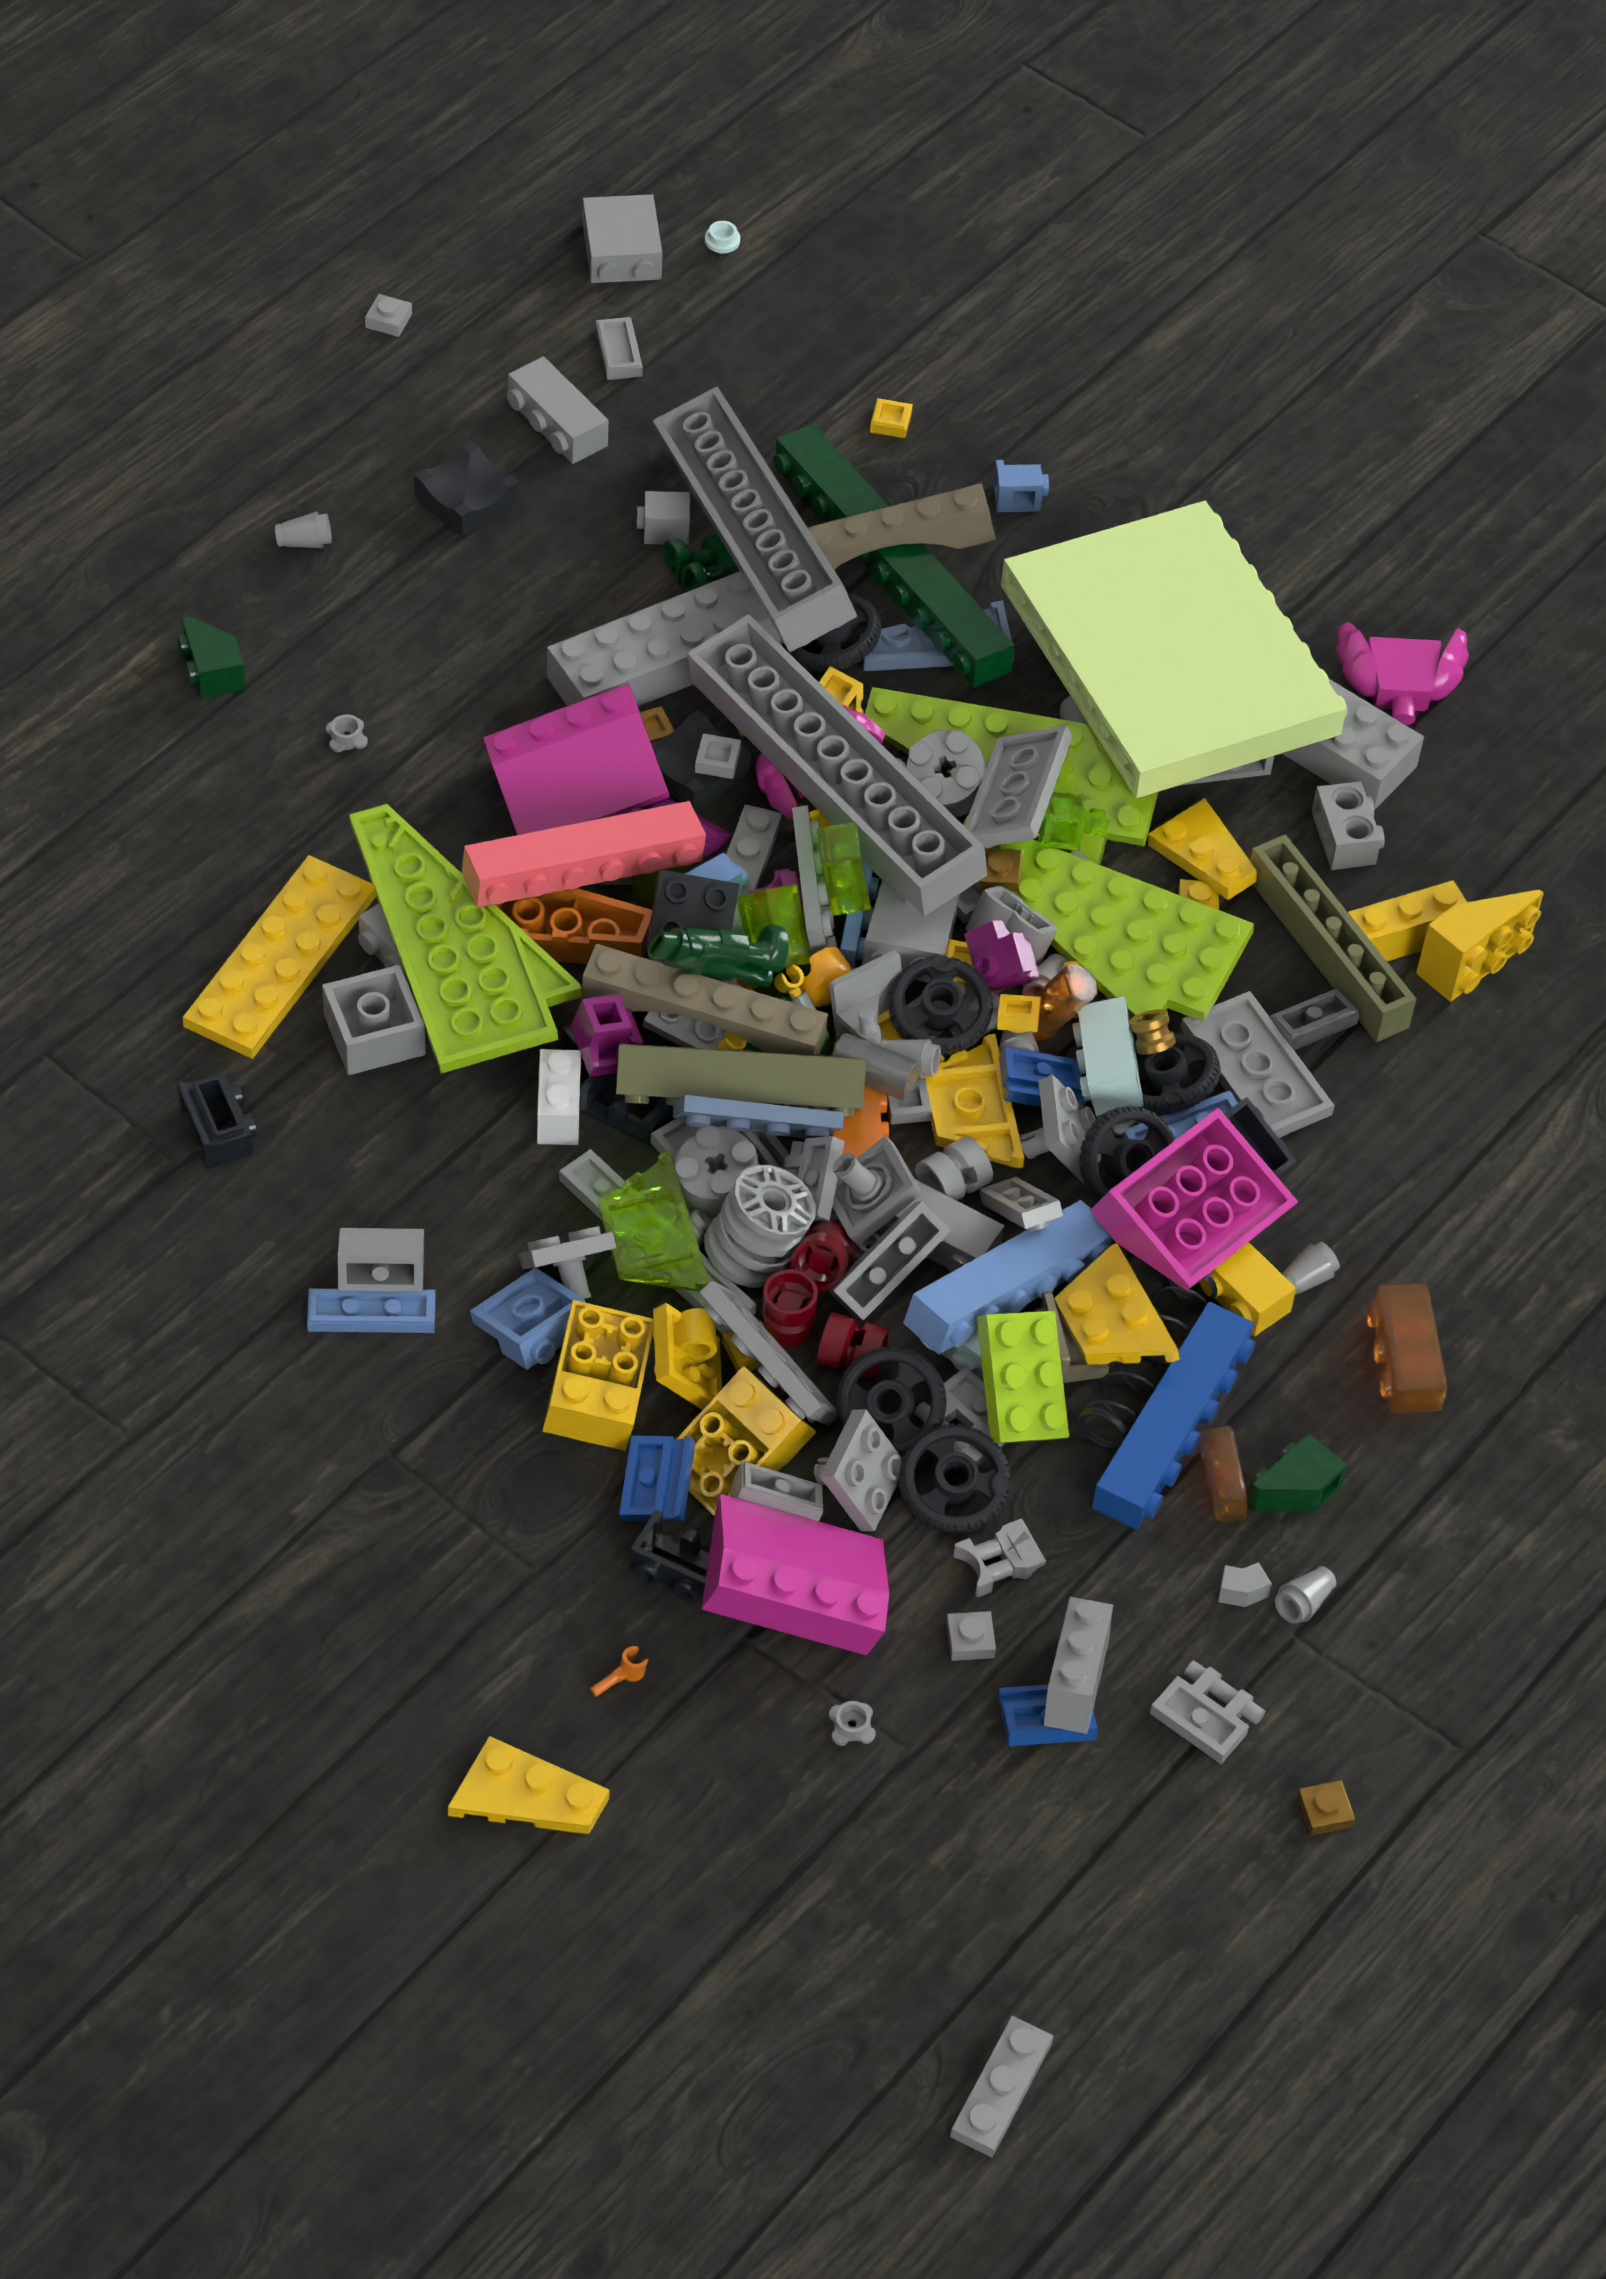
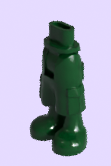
(689, 565)
(724, 953)

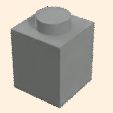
(664, 516)

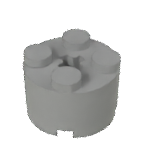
(944, 752)
(710, 1166)

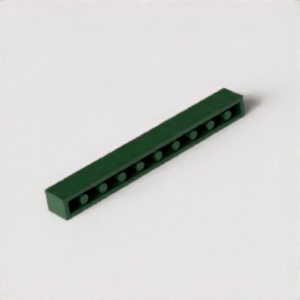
(906, 571)

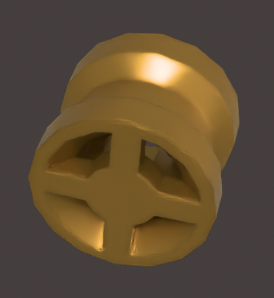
(1152, 1031)

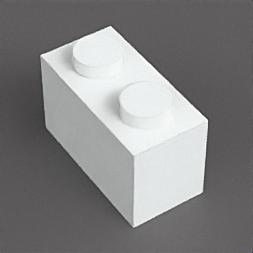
(559, 1097)

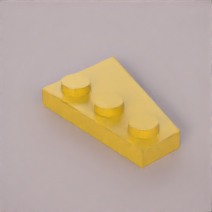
(1205, 850)

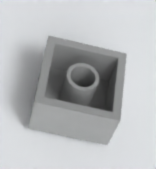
(374, 1019)

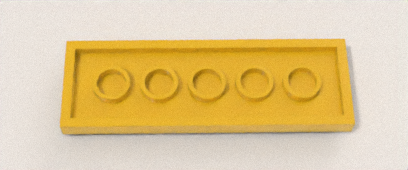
(279, 957)

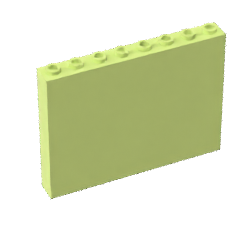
(1172, 648)

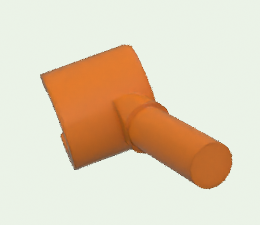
(625, 1671)

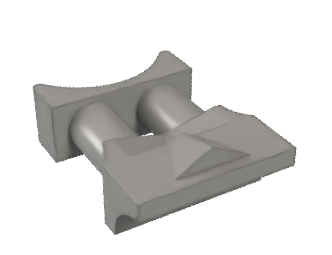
(1016, 1548)

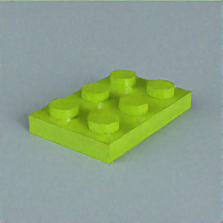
(1022, 1377)

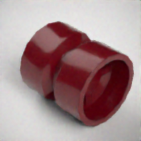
(824, 1254)
(789, 1307)
(845, 1342)

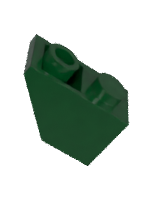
(213, 658)
(1299, 1480)

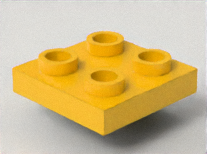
(687, 1353)

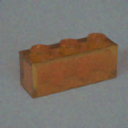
(1407, 1348)

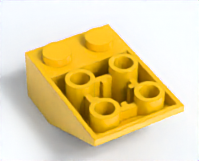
(1477, 940)
(599, 1375)
(741, 1426)

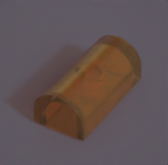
(1063, 999)
(1223, 1474)

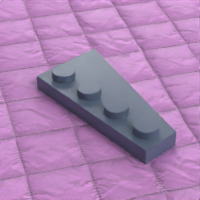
(911, 648)
(759, 1117)

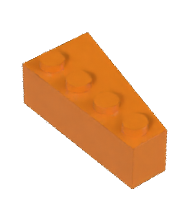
(575, 920)

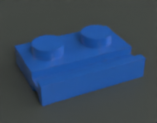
(1024, 1068)
(657, 1478)
(1024, 1718)

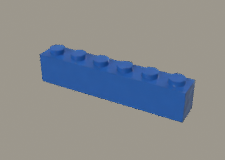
(1173, 1416)

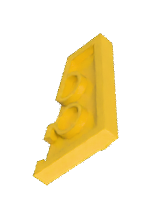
(527, 1789)

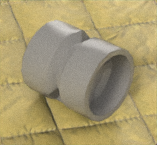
(957, 1170)

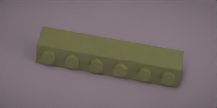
(1332, 938)
(741, 1076)

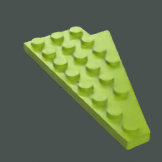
(1084, 771)
(1131, 933)
(467, 966)

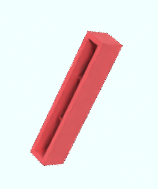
(583, 854)

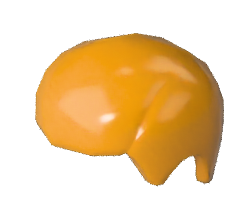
(825, 967)

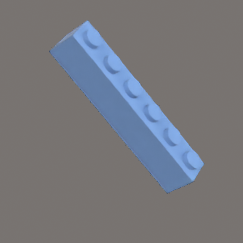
(1006, 1278)

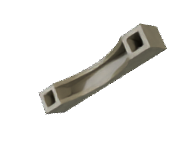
(947, 519)
(755, 1017)

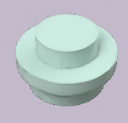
(722, 237)

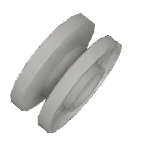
(768, 1211)
(736, 1261)

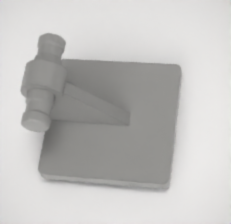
(864, 995)

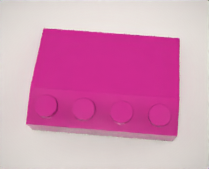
(577, 763)
(1195, 1202)
(796, 1575)

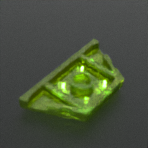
(653, 1230)

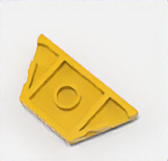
(970, 1102)
(1112, 1314)

